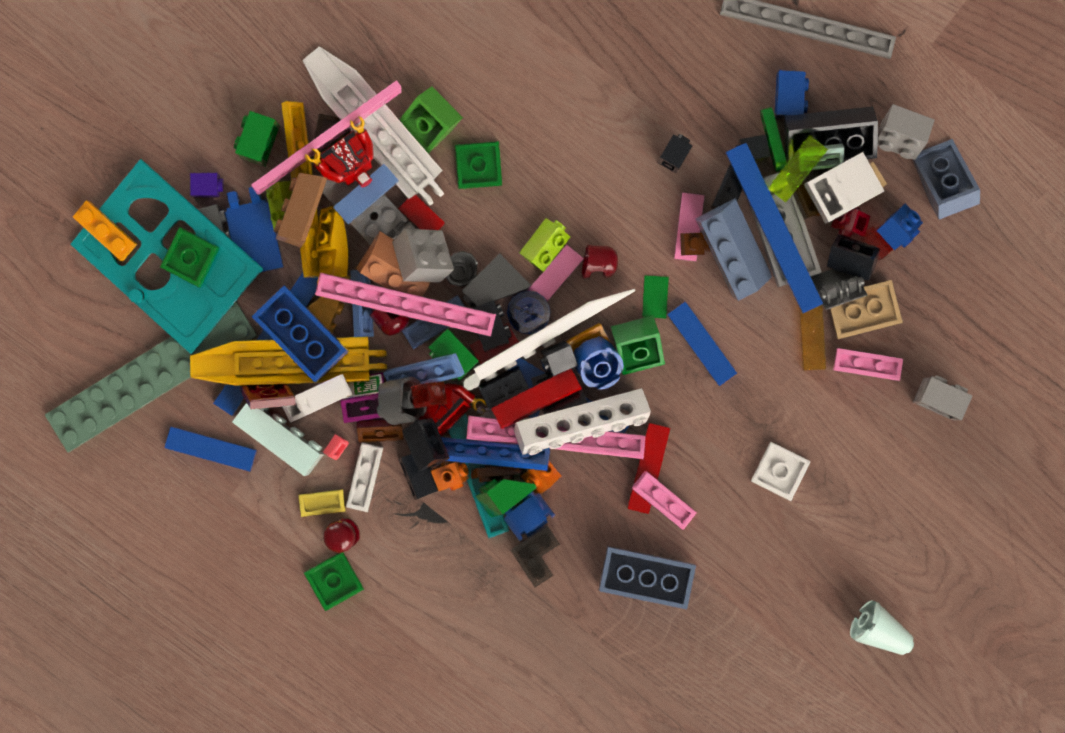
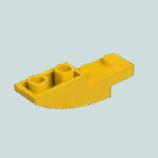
(332, 243)

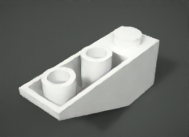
(318, 397)

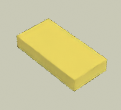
(322, 503)

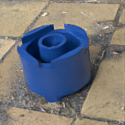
(598, 363)
(528, 516)

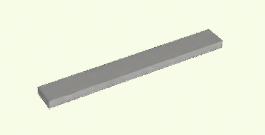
(810, 26)

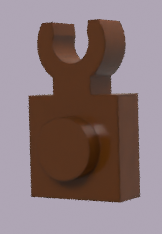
(693, 244)

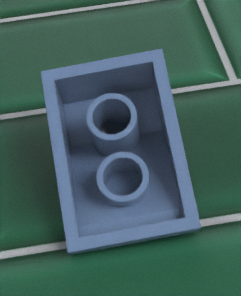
(947, 179)

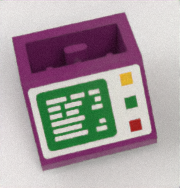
(363, 401)

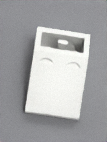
(844, 187)

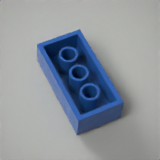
(300, 333)

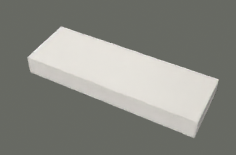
(364, 477)

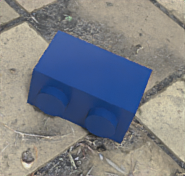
(790, 93)

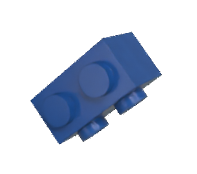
(901, 227)

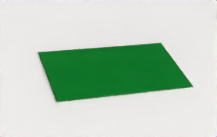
(655, 296)

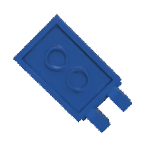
(253, 230)

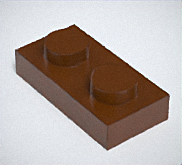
(378, 431)
(487, 474)

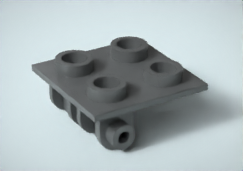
(838, 288)

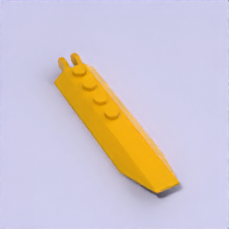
(267, 363)

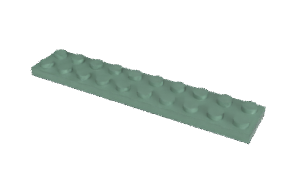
(138, 383)

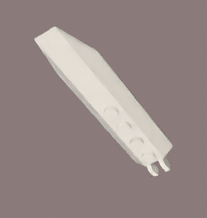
(392, 143)
(543, 337)

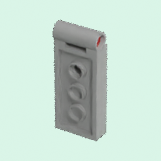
(389, 220)
(796, 226)

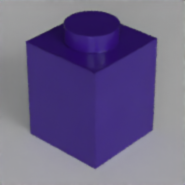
(206, 185)

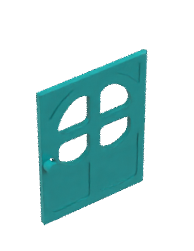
(179, 306)

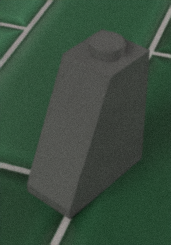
(494, 283)

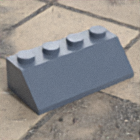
(734, 249)

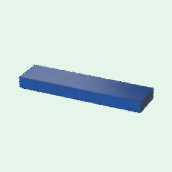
(702, 343)
(210, 449)

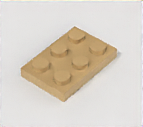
(867, 313)

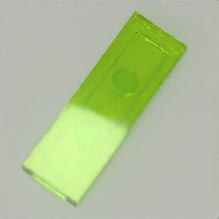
(797, 168)

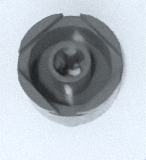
(397, 402)

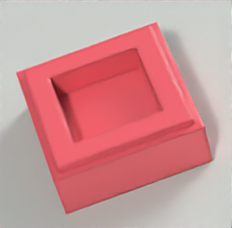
(336, 447)

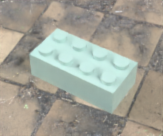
(279, 438)

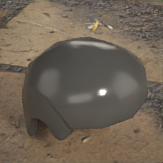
(464, 269)

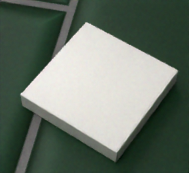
(780, 471)

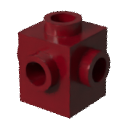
(852, 223)

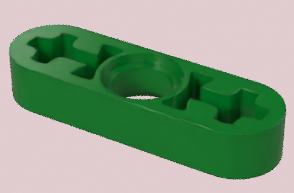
(773, 138)

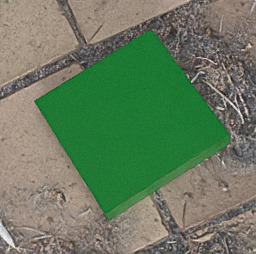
(478, 165)
(189, 257)
(334, 581)

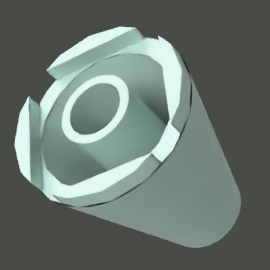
(880, 630)

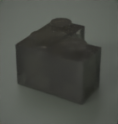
(530, 553)

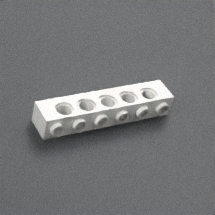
(632, 401)

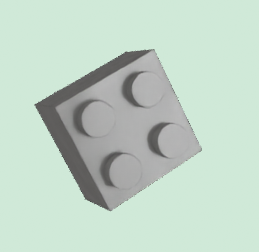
(904, 132)
(423, 255)
(942, 398)

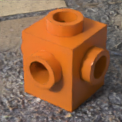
(450, 475)
(541, 478)

